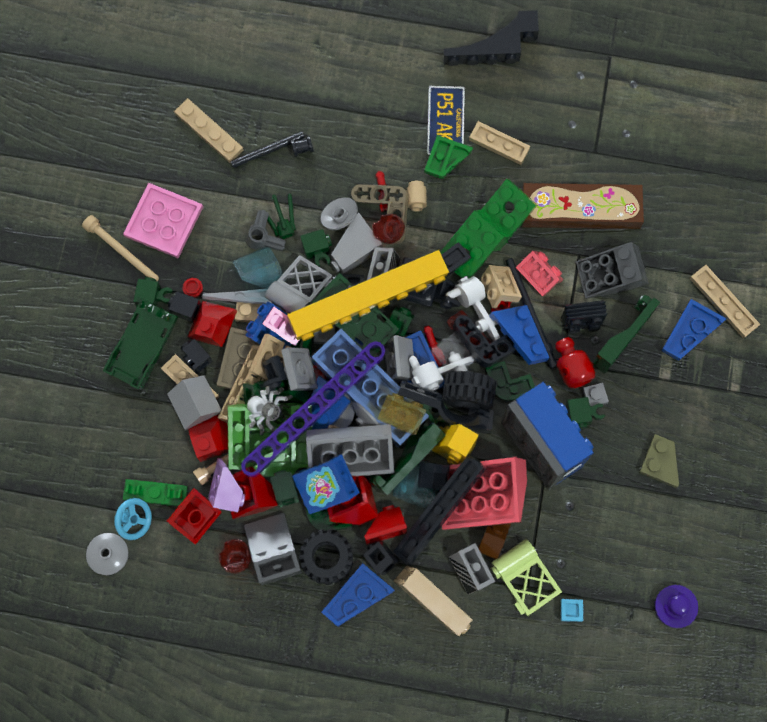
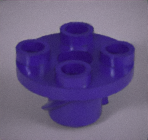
(676, 606)

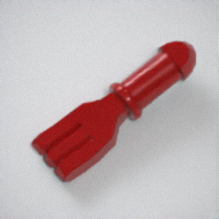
(381, 181)
(428, 331)

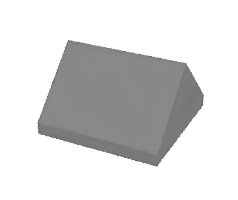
(397, 356)
(194, 401)

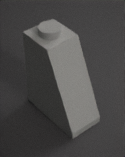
(354, 247)

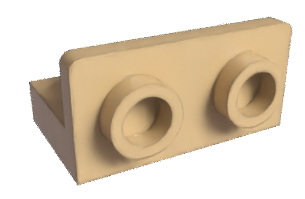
(500, 285)

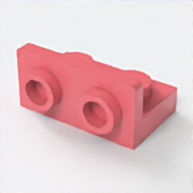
(540, 272)

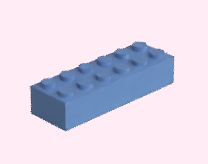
(370, 390)

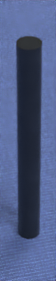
(266, 150)

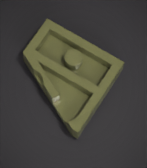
(661, 461)

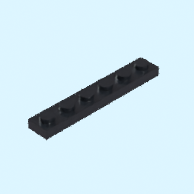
(439, 509)

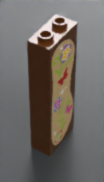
(585, 206)

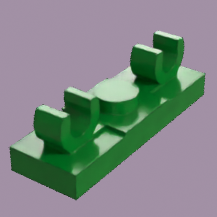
(155, 492)

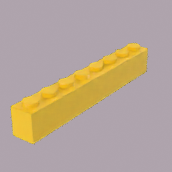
(367, 295)

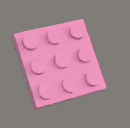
(163, 220)

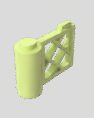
(516, 562)

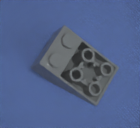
(612, 271)
(272, 549)

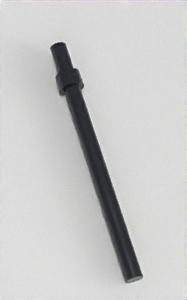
(526, 301)

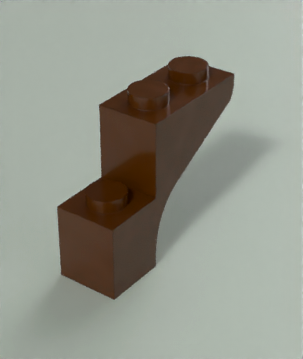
(494, 539)

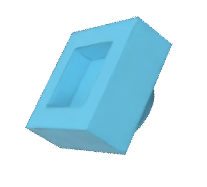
(572, 610)

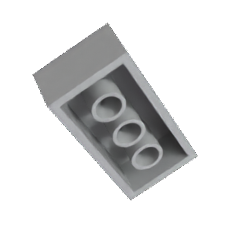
(364, 448)

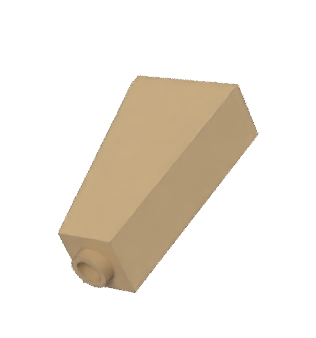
(433, 600)

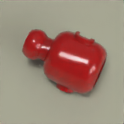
(574, 364)

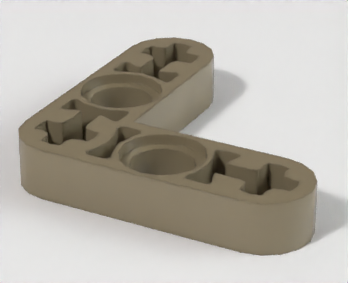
(393, 204)

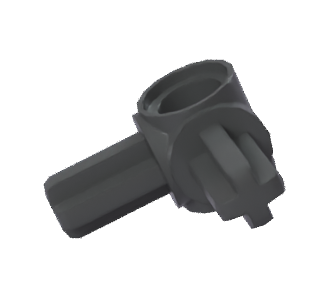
(260, 230)

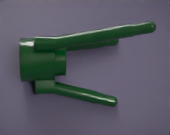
(284, 228)

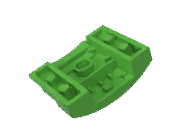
(245, 440)

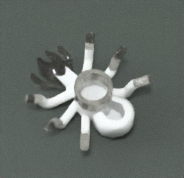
(267, 409)

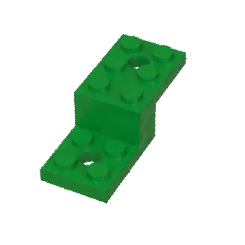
(491, 226)

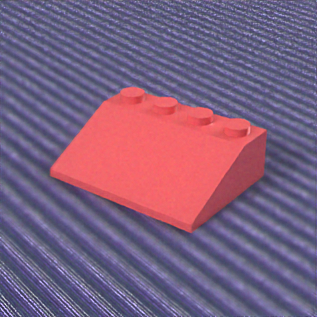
(494, 497)

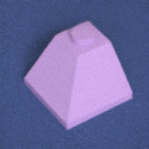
(224, 489)

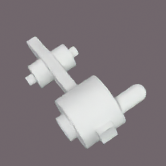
(470, 293)
(430, 376)

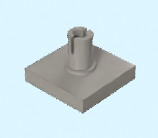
(299, 369)

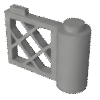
(288, 296)

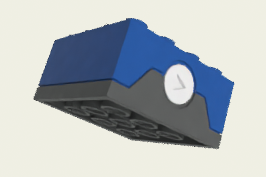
(546, 435)

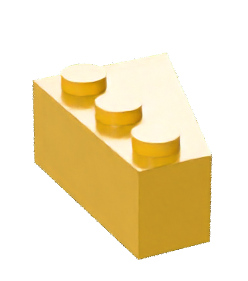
(456, 444)

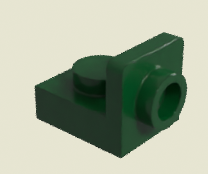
(402, 319)

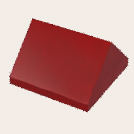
(194, 516)

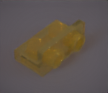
(402, 414)

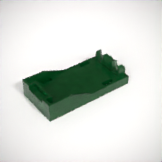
(365, 328)
(619, 342)
(141, 344)
(414, 451)

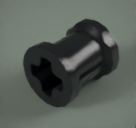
(302, 146)

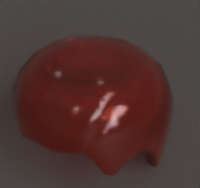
(389, 229)
(235, 556)

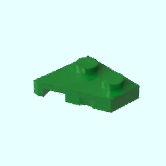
(445, 156)

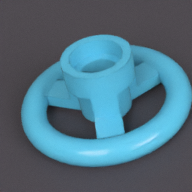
(124, 515)

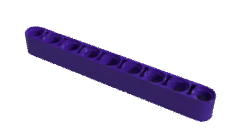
(318, 399)

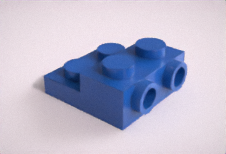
(257, 330)

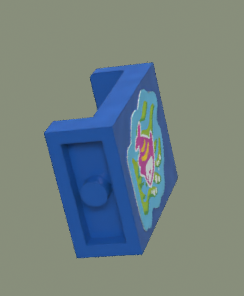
(325, 484)

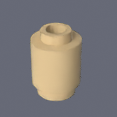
(417, 196)

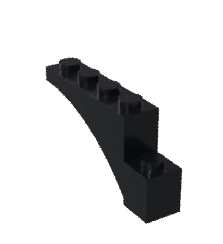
(500, 47)

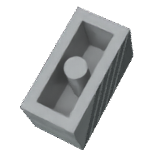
(383, 261)
(471, 569)

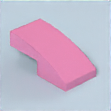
(279, 324)

